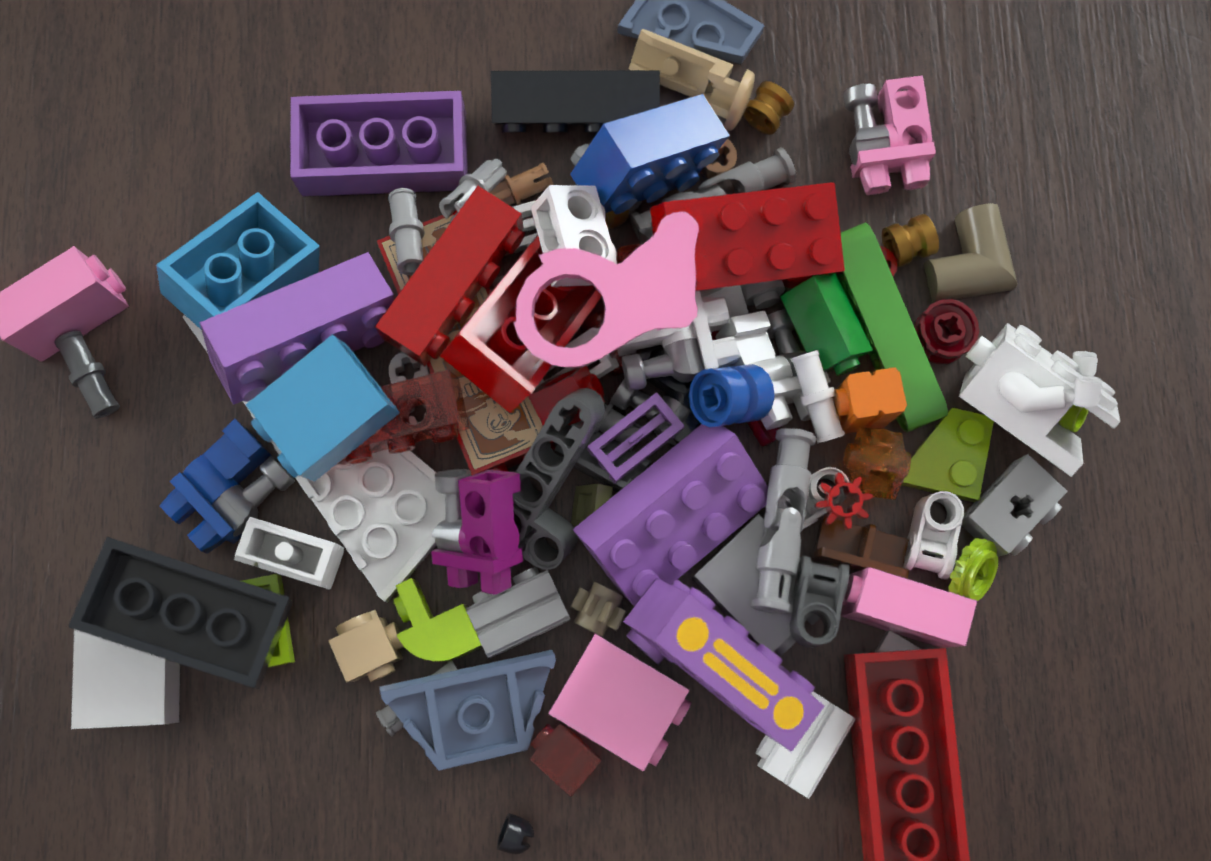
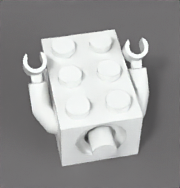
(1032, 390)

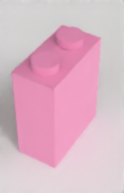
(58, 299)
(908, 608)
(621, 703)

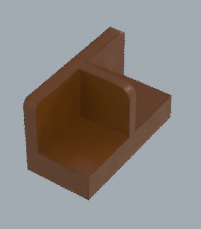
(860, 548)

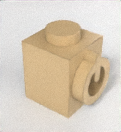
(366, 647)

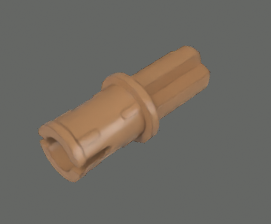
(522, 186)

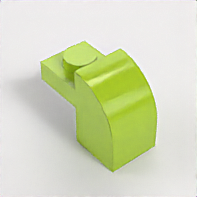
(437, 637)

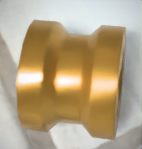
(768, 107)

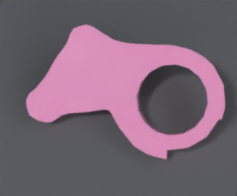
(640, 294)

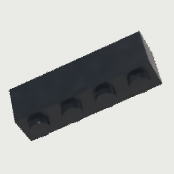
(570, 98)

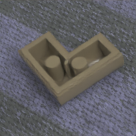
(985, 260)

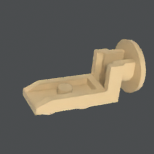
(694, 74)

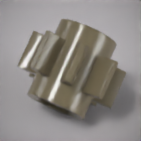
(598, 609)

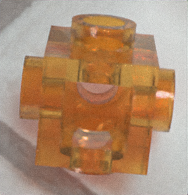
(879, 460)

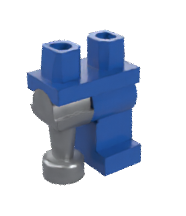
(214, 491)

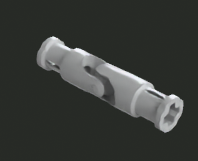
(745, 178)
(781, 541)

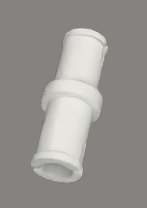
(817, 396)

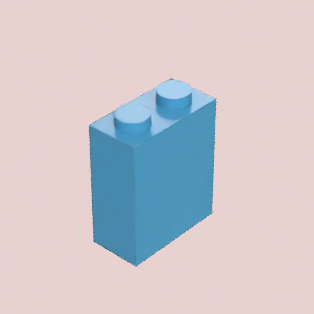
(321, 410)

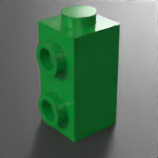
(827, 323)

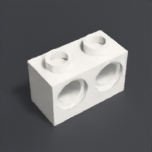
(572, 219)

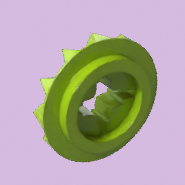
(975, 570)

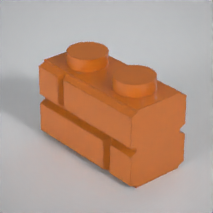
(869, 399)

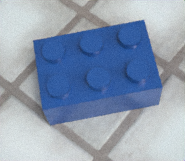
(651, 153)

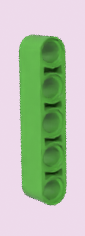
(889, 326)

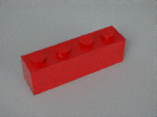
(451, 277)

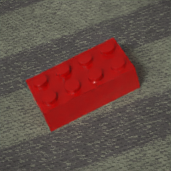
(762, 235)
(488, 344)

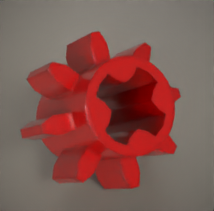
(849, 490)

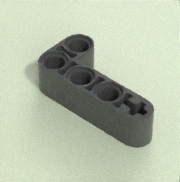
(551, 472)

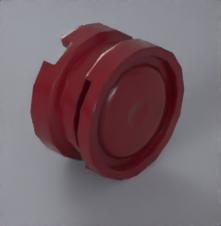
(947, 330)

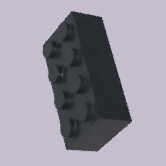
(181, 613)

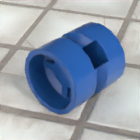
(731, 395)

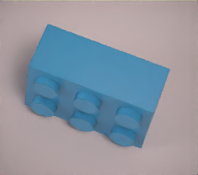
(237, 261)

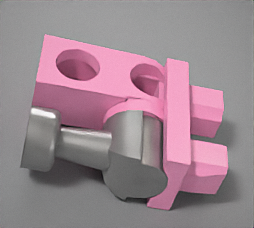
(897, 146)

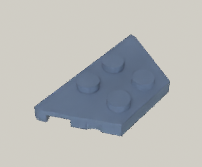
(474, 709)

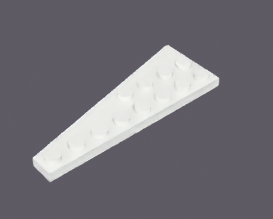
(377, 510)

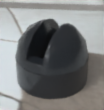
(512, 835)

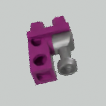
(478, 528)

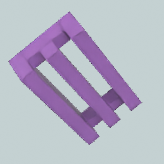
(606, 461)

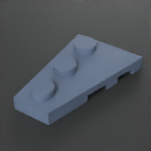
(699, 24)

